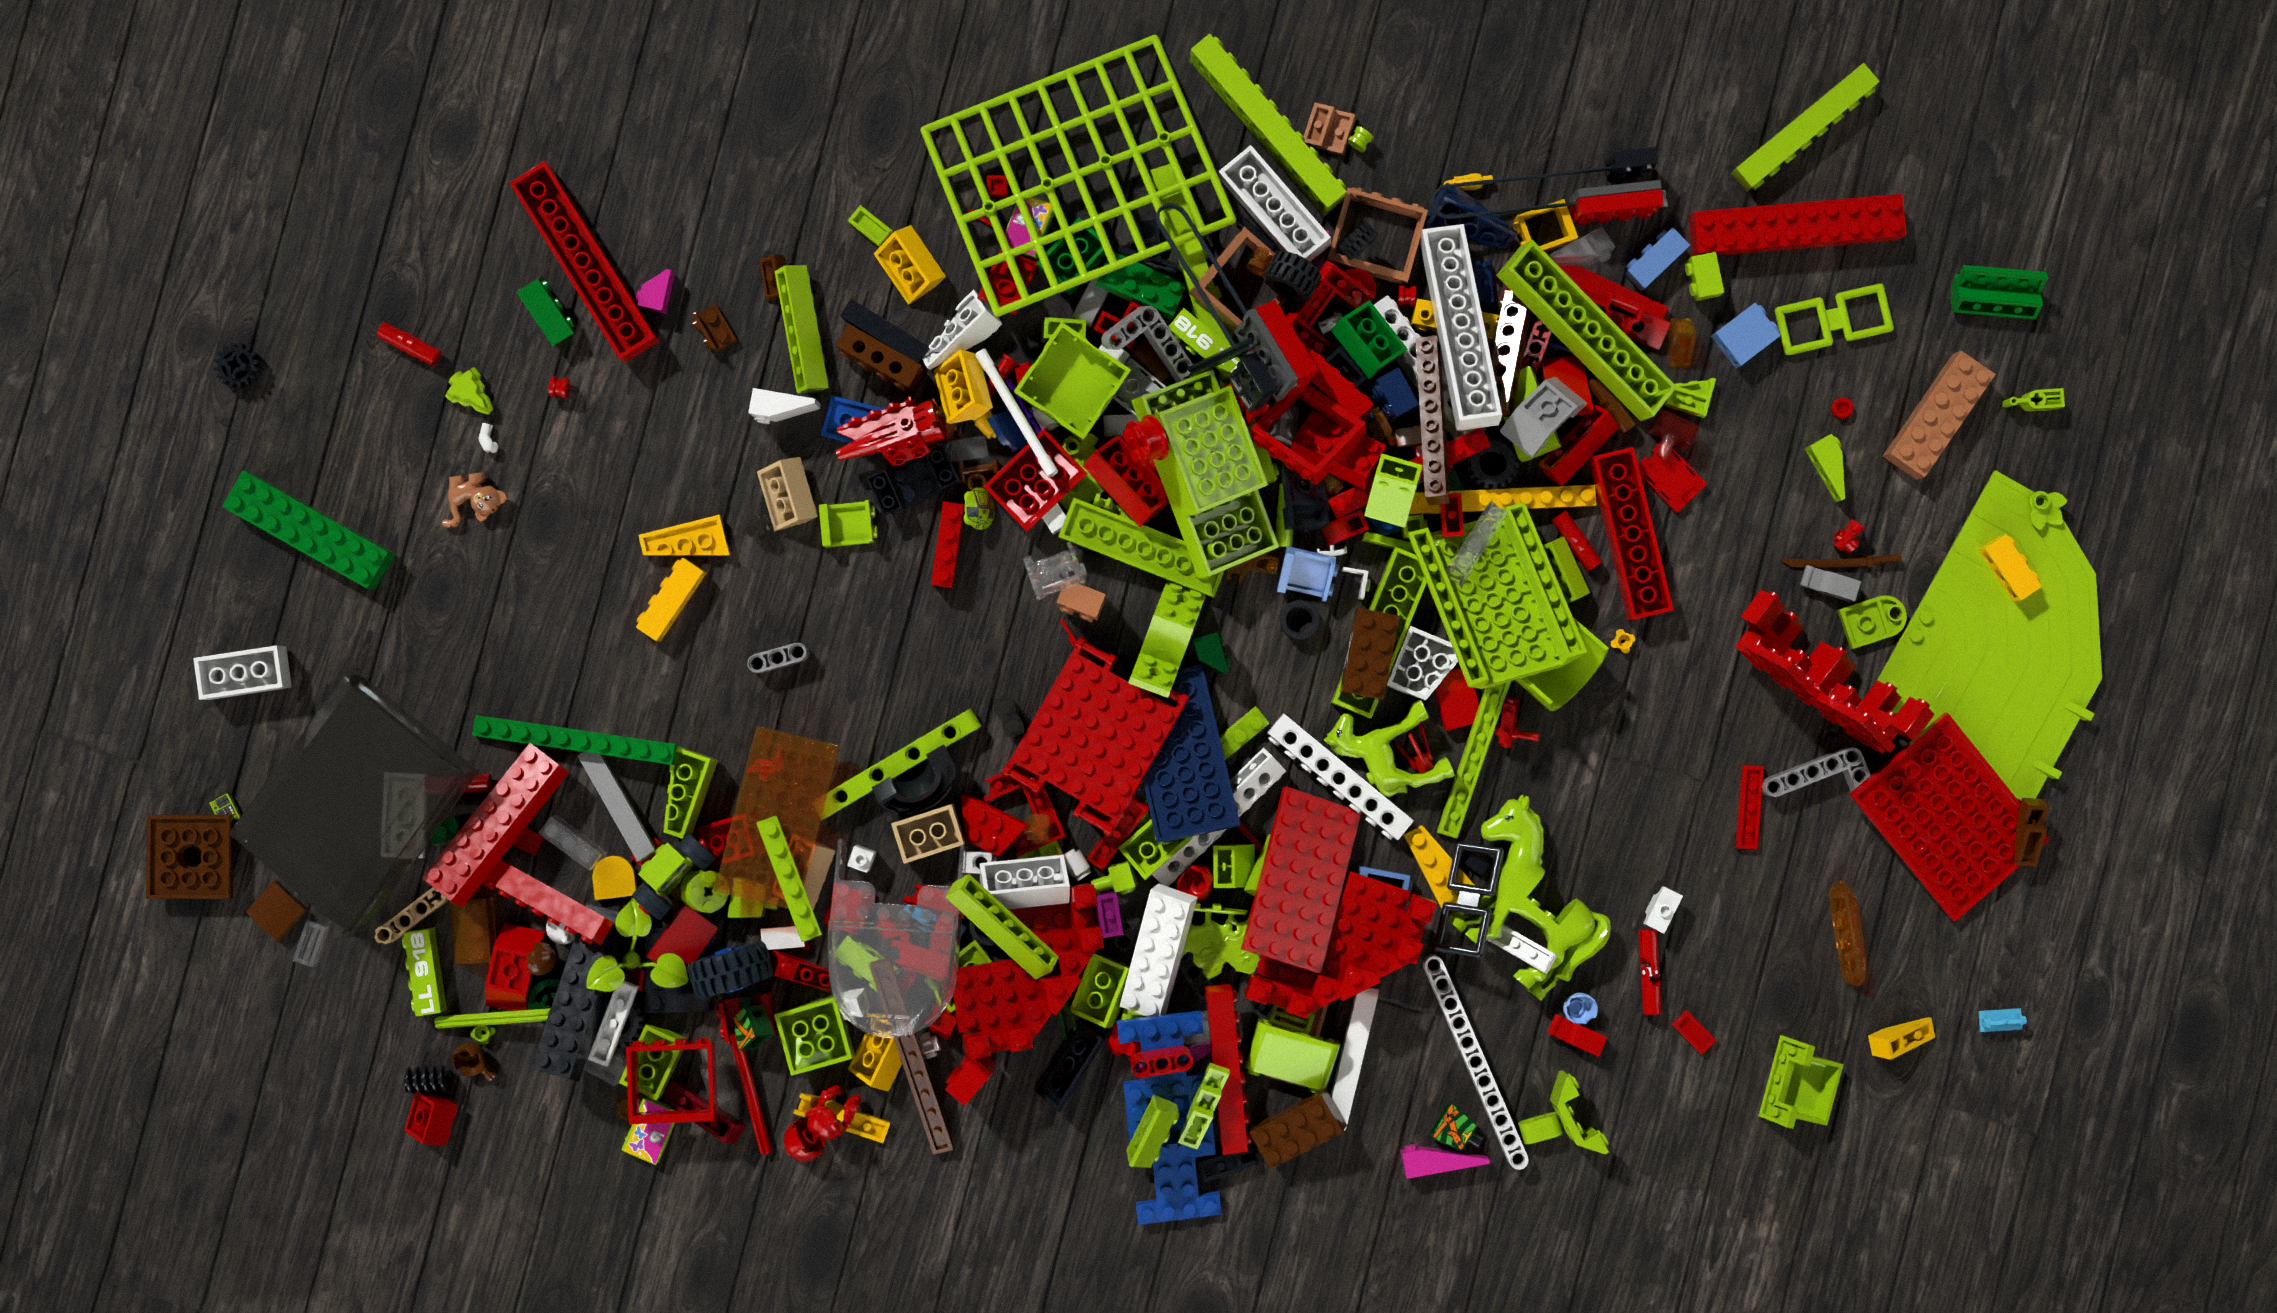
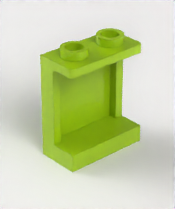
(847, 524)

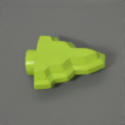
(469, 391)

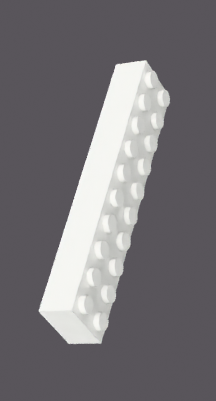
(1460, 327)

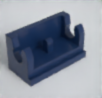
(1484, 282)

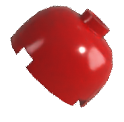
(802, 1143)

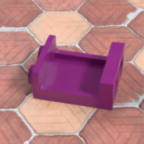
(1108, 914)

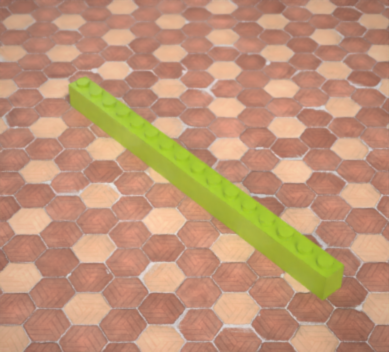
(1196, 260)

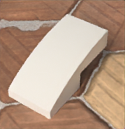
(781, 937)

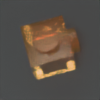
(1039, 828)

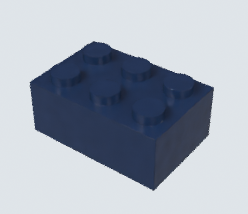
(1393, 396)

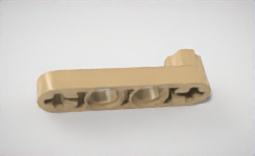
(412, 913)

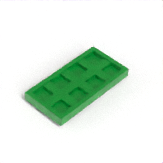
(1143, 287)

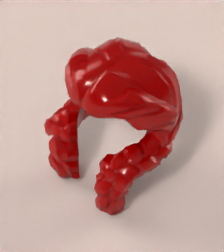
(823, 1120)

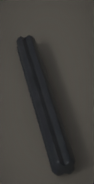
(1222, 357)

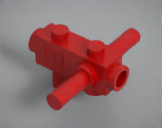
(1507, 729)

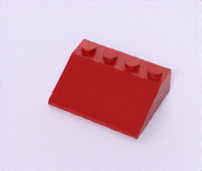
(1024, 487)

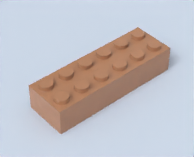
(1938, 415)

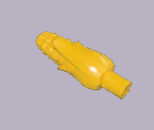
(1469, 178)

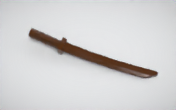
(1867, 561)

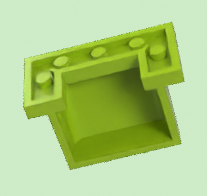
(1799, 1085)

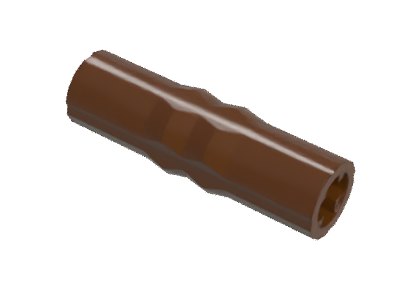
(1612, 404)

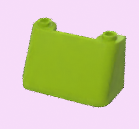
(1291, 1055)

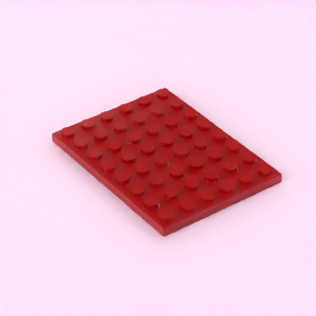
(1945, 815)

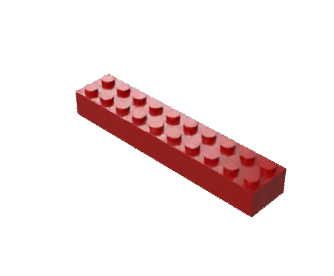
(1797, 225)
(584, 262)

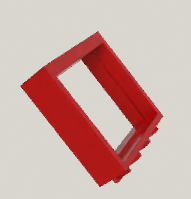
(1355, 427)
(637, 1117)

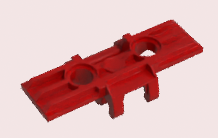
(1653, 329)

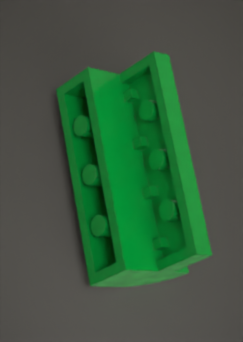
(1998, 292)

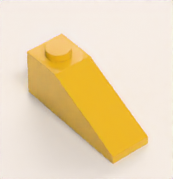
(1901, 1038)

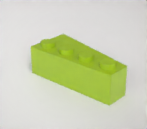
(687, 791)

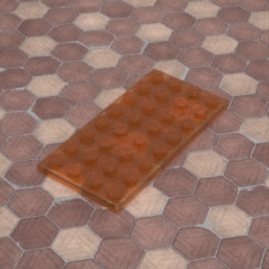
(783, 779)

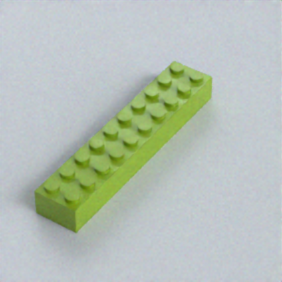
(1267, 124)
(1586, 330)

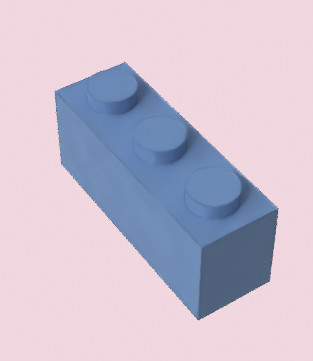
(1656, 258)

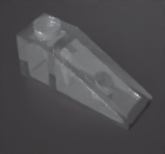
(1586, 250)

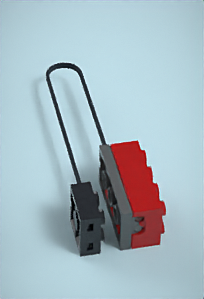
(1278, 362)

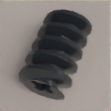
(427, 1080)

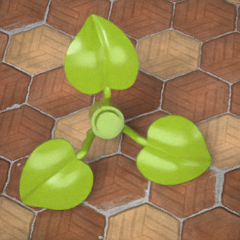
(607, 975)

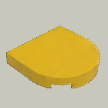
(613, 878)

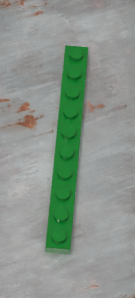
(575, 740)

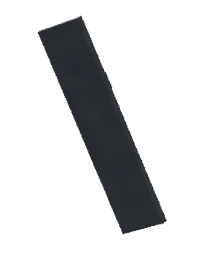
(884, 331)

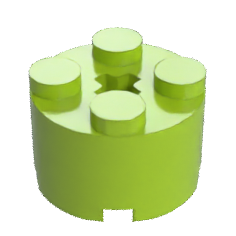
(693, 893)

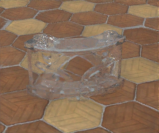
(1055, 565)

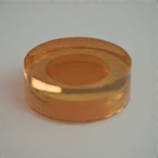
(622, 1109)

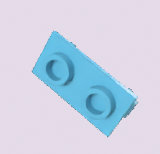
(2001, 1020)

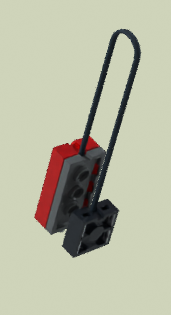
(1600, 202)

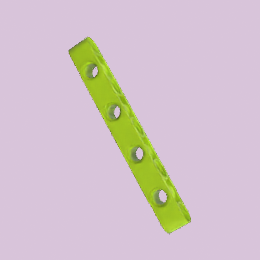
(900, 761)

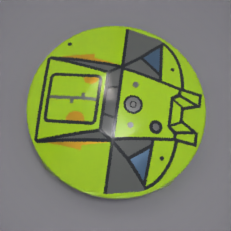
(979, 508)

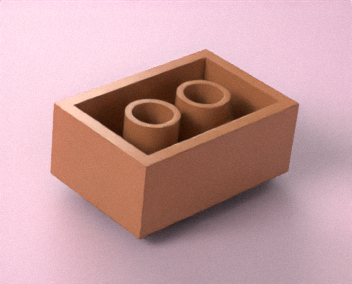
(1082, 601)

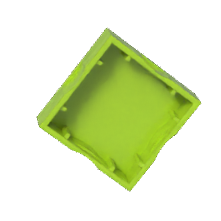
(1072, 381)

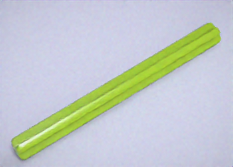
(492, 1018)

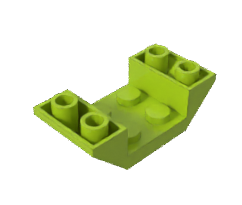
(1563, 1091)

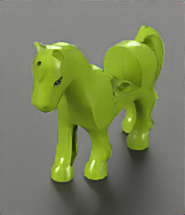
(1568, 935)

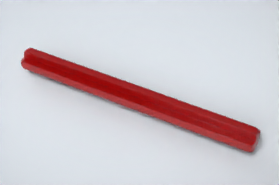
(751, 1097)

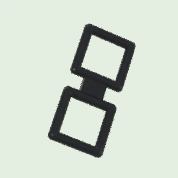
(1469, 899)

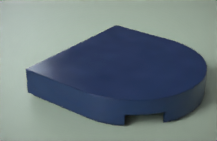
(1007, 431)

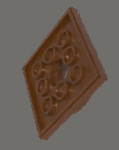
(166, 868)

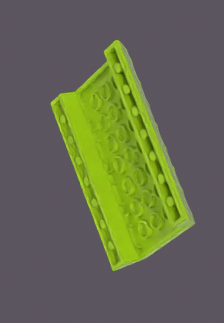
(1509, 611)

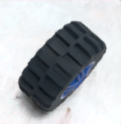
(730, 969)

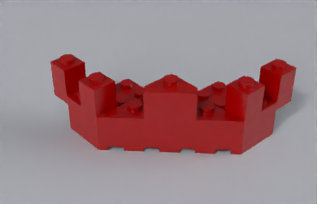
(1821, 678)
(1365, 943)
(1006, 999)

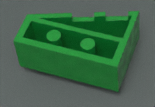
(546, 310)

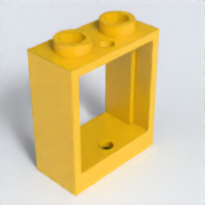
(1565, 222)

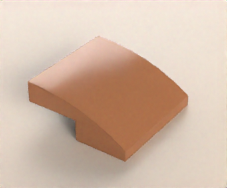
(1329, 129)

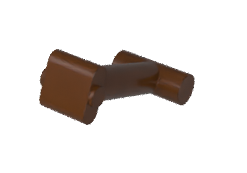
(963, 471)

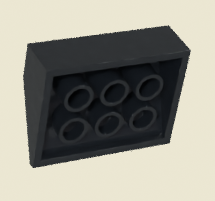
(672, 999)

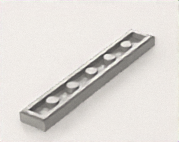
(618, 805)

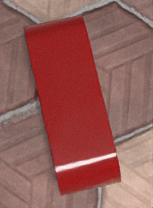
(1151, 1057)

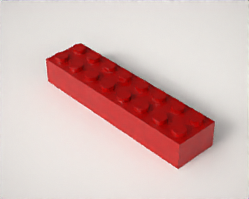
(1630, 534)
(495, 825)

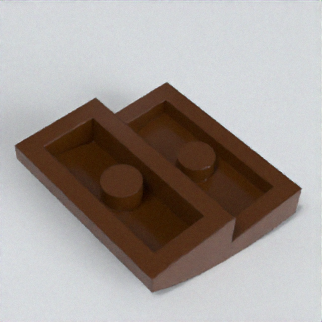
(276, 910)

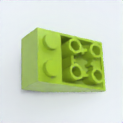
(1393, 490)

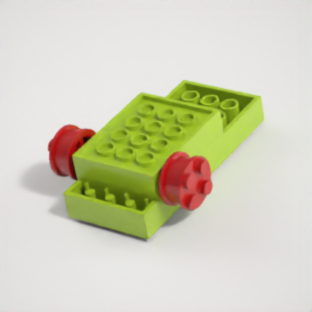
(1206, 469)

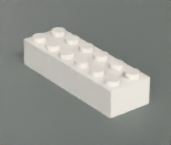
(1274, 205)
(1158, 951)

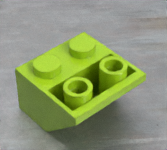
(1232, 864)

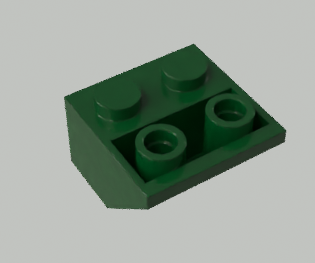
(1210, 652)

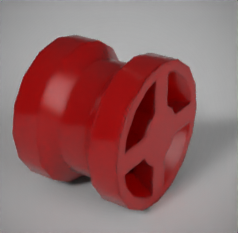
(1406, 295)
(559, 387)

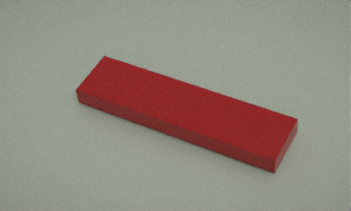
(1749, 807)
(1109, 845)

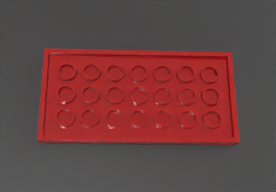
(1301, 880)

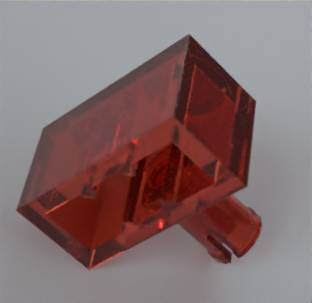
(1672, 431)

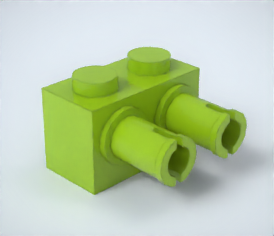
(1120, 879)

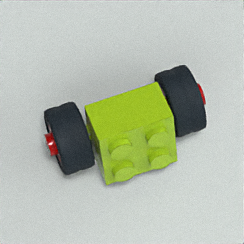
(668, 870)

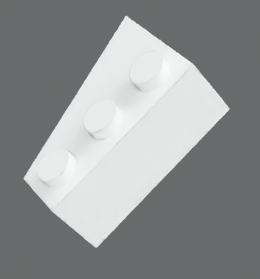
(1421, 663)

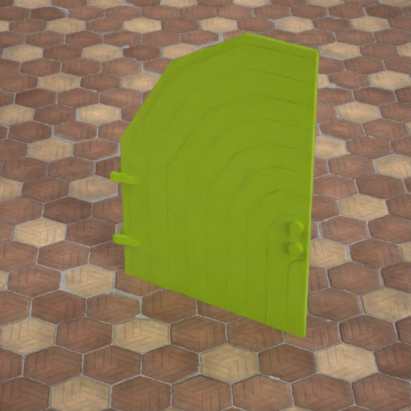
(2002, 667)

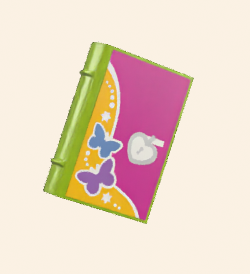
(1017, 232)
(649, 1140)

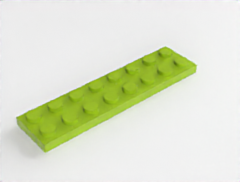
(1134, 545)

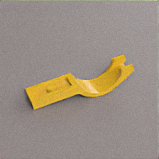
(862, 1125)

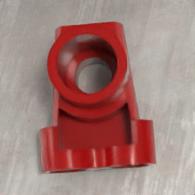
(1846, 539)

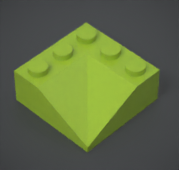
(814, 1035)

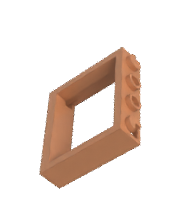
(1394, 205)
(1225, 314)

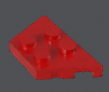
(989, 826)

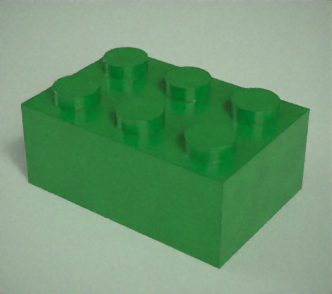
(1063, 262)
(1369, 339)

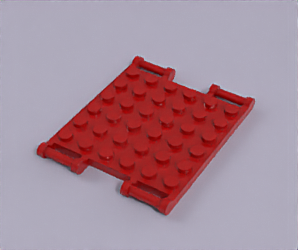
(1094, 737)

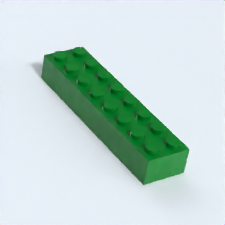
(308, 530)

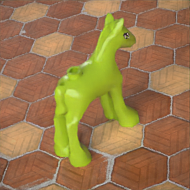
(1379, 756)

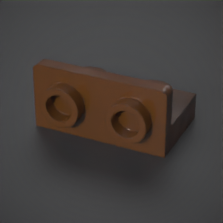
(714, 327)

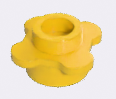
(1624, 647)

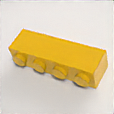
(671, 599)

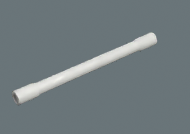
(1043, 458)

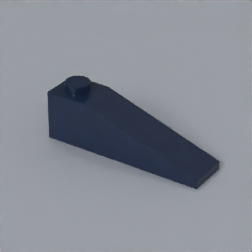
(1487, 229)

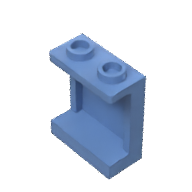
(1746, 335)
(1307, 573)

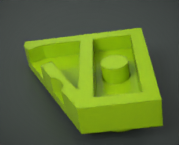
(1692, 397)

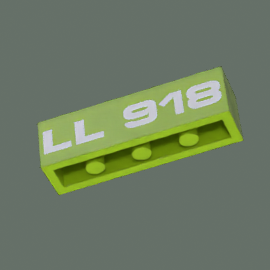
(1201, 341)
(424, 972)

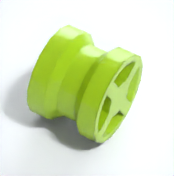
(1360, 139)

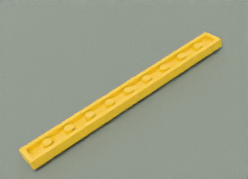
(1533, 497)

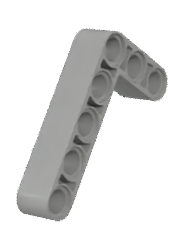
(1159, 344)
(1821, 772)

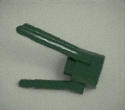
(1066, 1008)

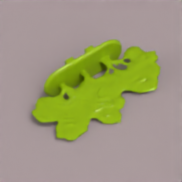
(1217, 944)

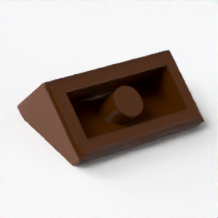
(768, 267)

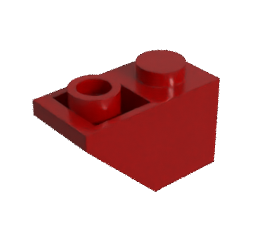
(1345, 528)

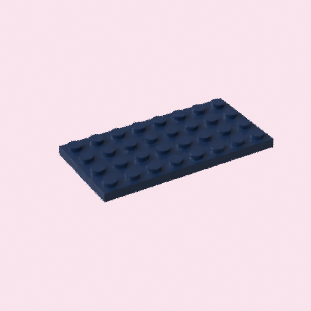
(1189, 778)

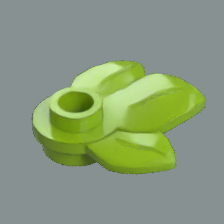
(1084, 448)
(2048, 511)

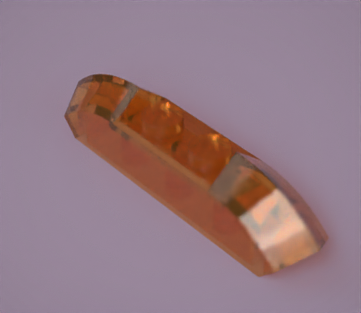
(1848, 934)

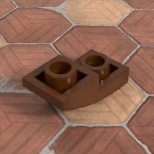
(1150, 360)

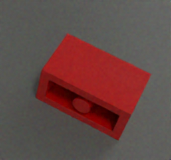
(1452, 516)

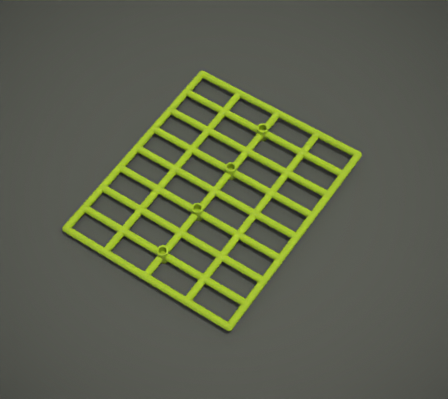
(1048, 185)

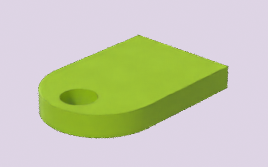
(1871, 620)

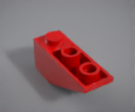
(800, 970)

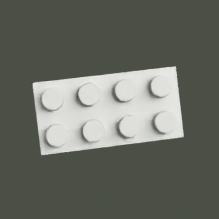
(242, 672)
(1027, 881)

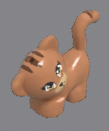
(484, 499)

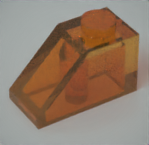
(1681, 342)

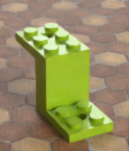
(1167, 638)

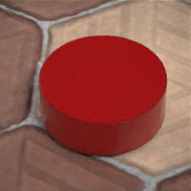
(1842, 408)

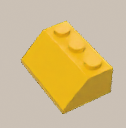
(909, 264)
(962, 387)
(876, 1061)

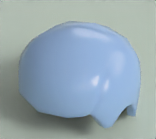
(1580, 1008)

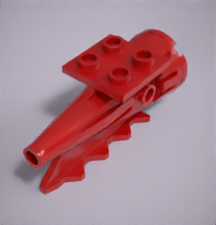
(896, 432)

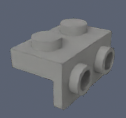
(1286, 426)

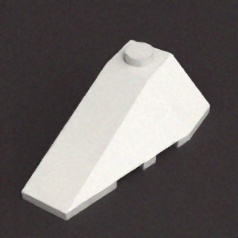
(967, 328)

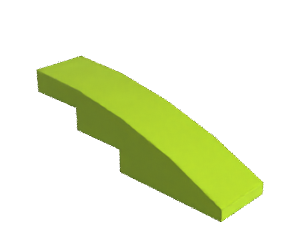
(1203, 1106)

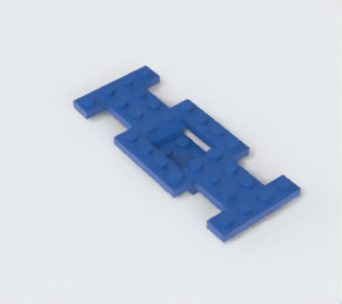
(1176, 1168)

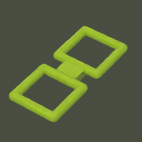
(1834, 319)

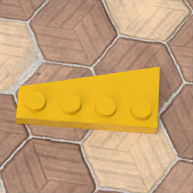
(693, 538)
(1434, 864)

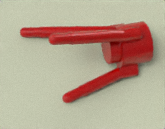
(1422, 761)

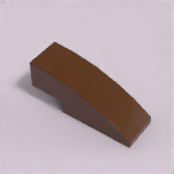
(2030, 831)

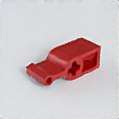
(1577, 1035)

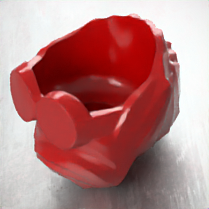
(1196, 881)

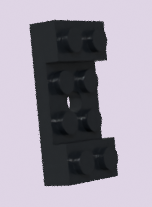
(1303, 507)

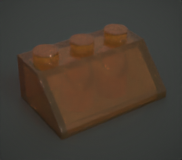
(473, 930)

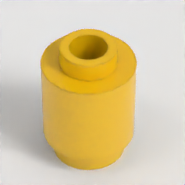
(984, 426)

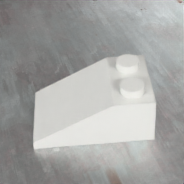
(777, 406)

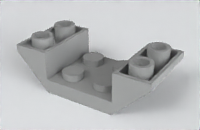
(1541, 415)

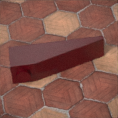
(725, 1127)

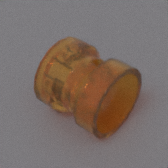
(1260, 261)

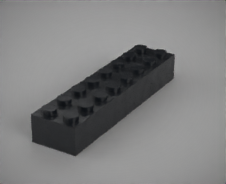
(575, 1008)

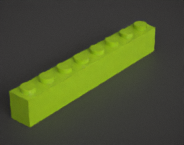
(1805, 127)

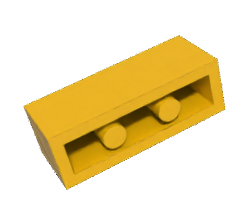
(2010, 567)

